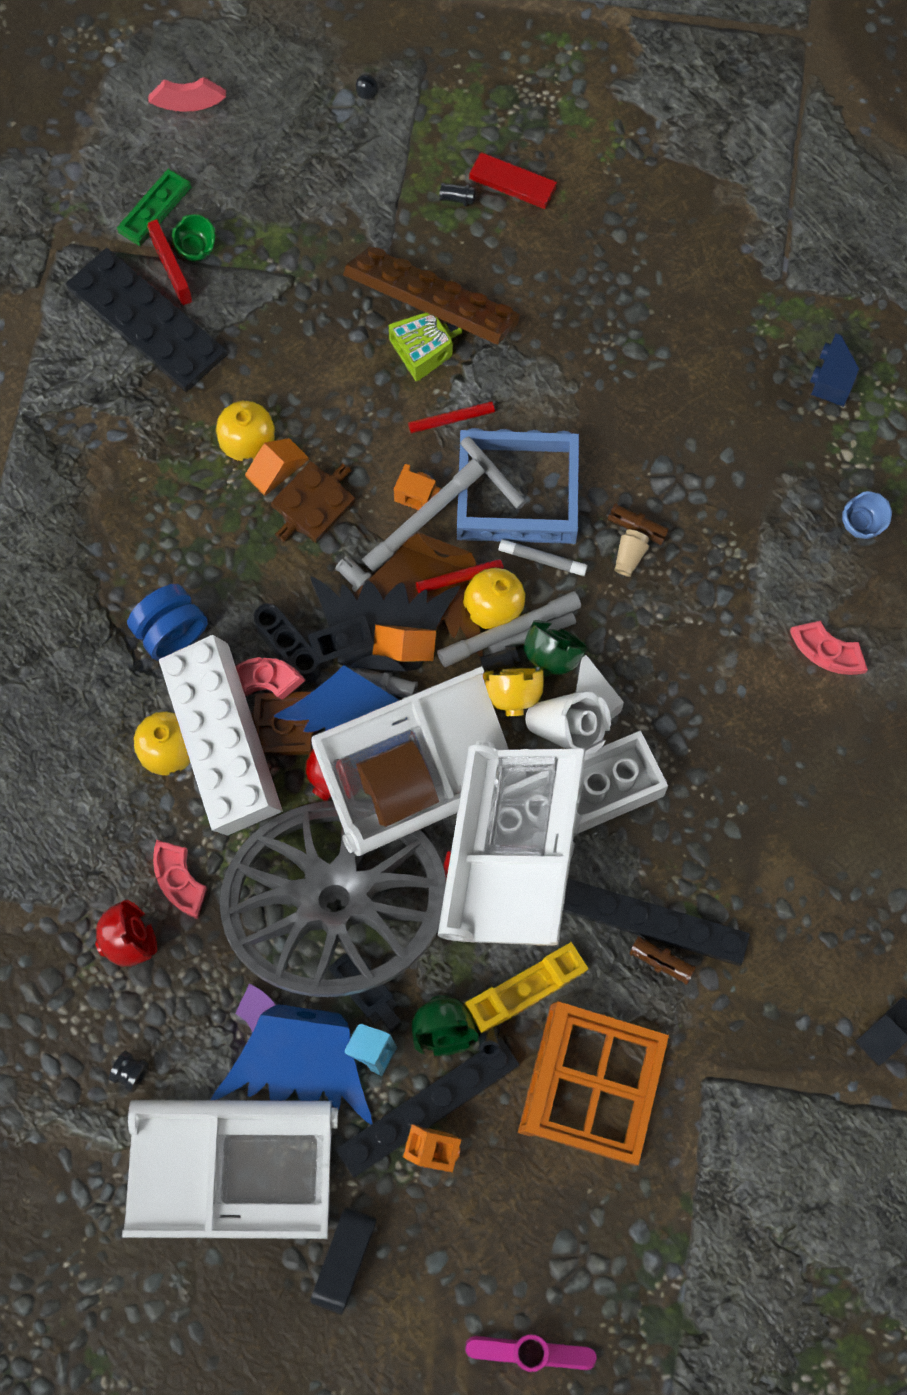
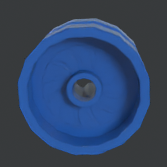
(167, 621)

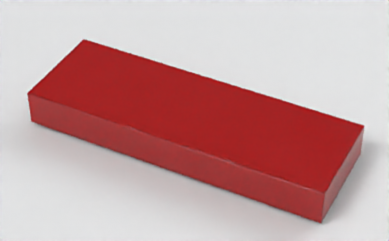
(512, 180)
(169, 262)

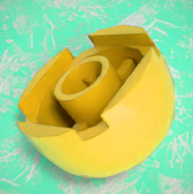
(244, 429)
(494, 598)
(514, 689)
(161, 744)

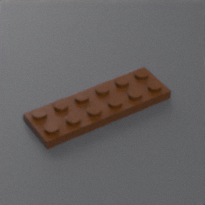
(432, 294)

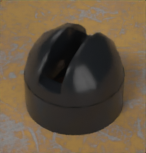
(363, 87)

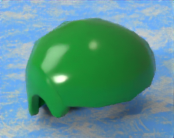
(193, 237)

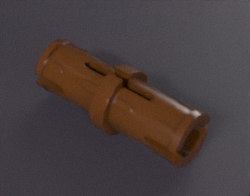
(638, 523)
(662, 960)

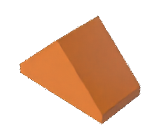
(275, 464)
(404, 643)

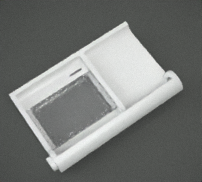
(440, 723)
(512, 845)
(231, 1158)

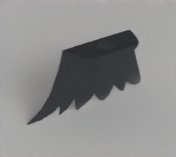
(391, 611)

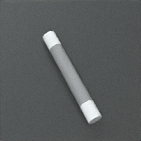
(543, 557)

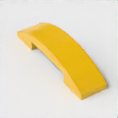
(526, 988)

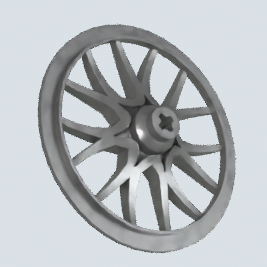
(323, 891)

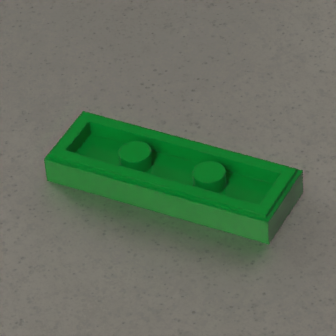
(154, 205)

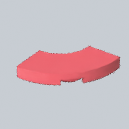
(187, 96)
(827, 650)
(270, 675)
(175, 879)

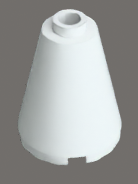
(571, 721)

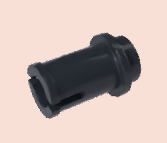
(457, 193)
(500, 659)
(488, 1042)

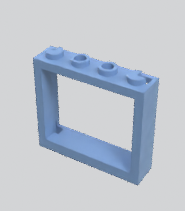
(521, 529)

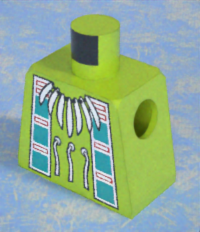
(423, 343)

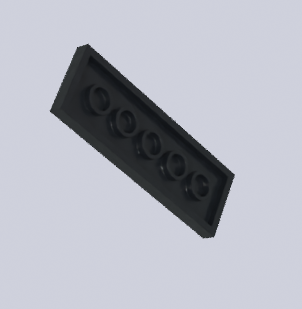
(146, 319)

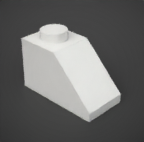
(592, 680)

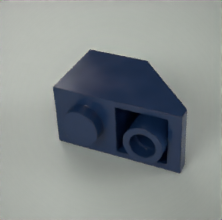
(837, 374)

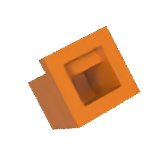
(414, 488)
(432, 1148)

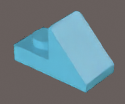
(371, 1048)

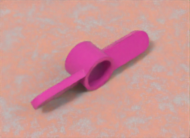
(554, 1354)

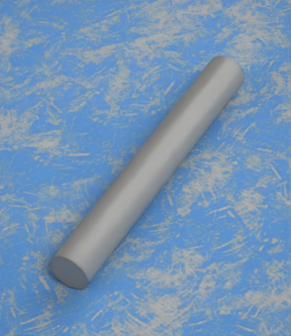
(493, 473)
(519, 639)

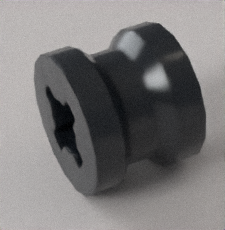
(128, 1071)

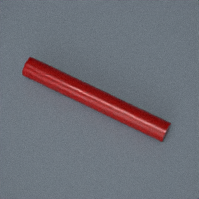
(451, 417)
(456, 577)

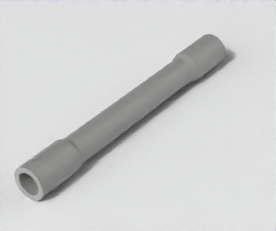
(460, 482)
(464, 648)

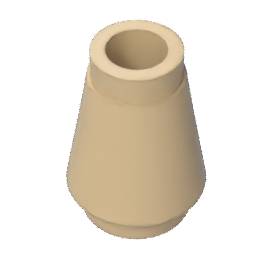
(630, 552)

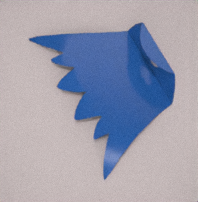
(338, 701)
(298, 1052)

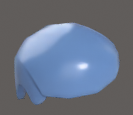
(867, 515)

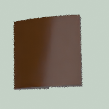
(397, 783)

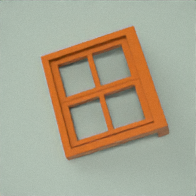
(550, 1069)

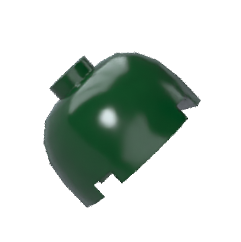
(553, 649)
(443, 1026)

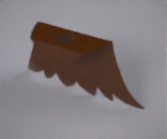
(418, 562)

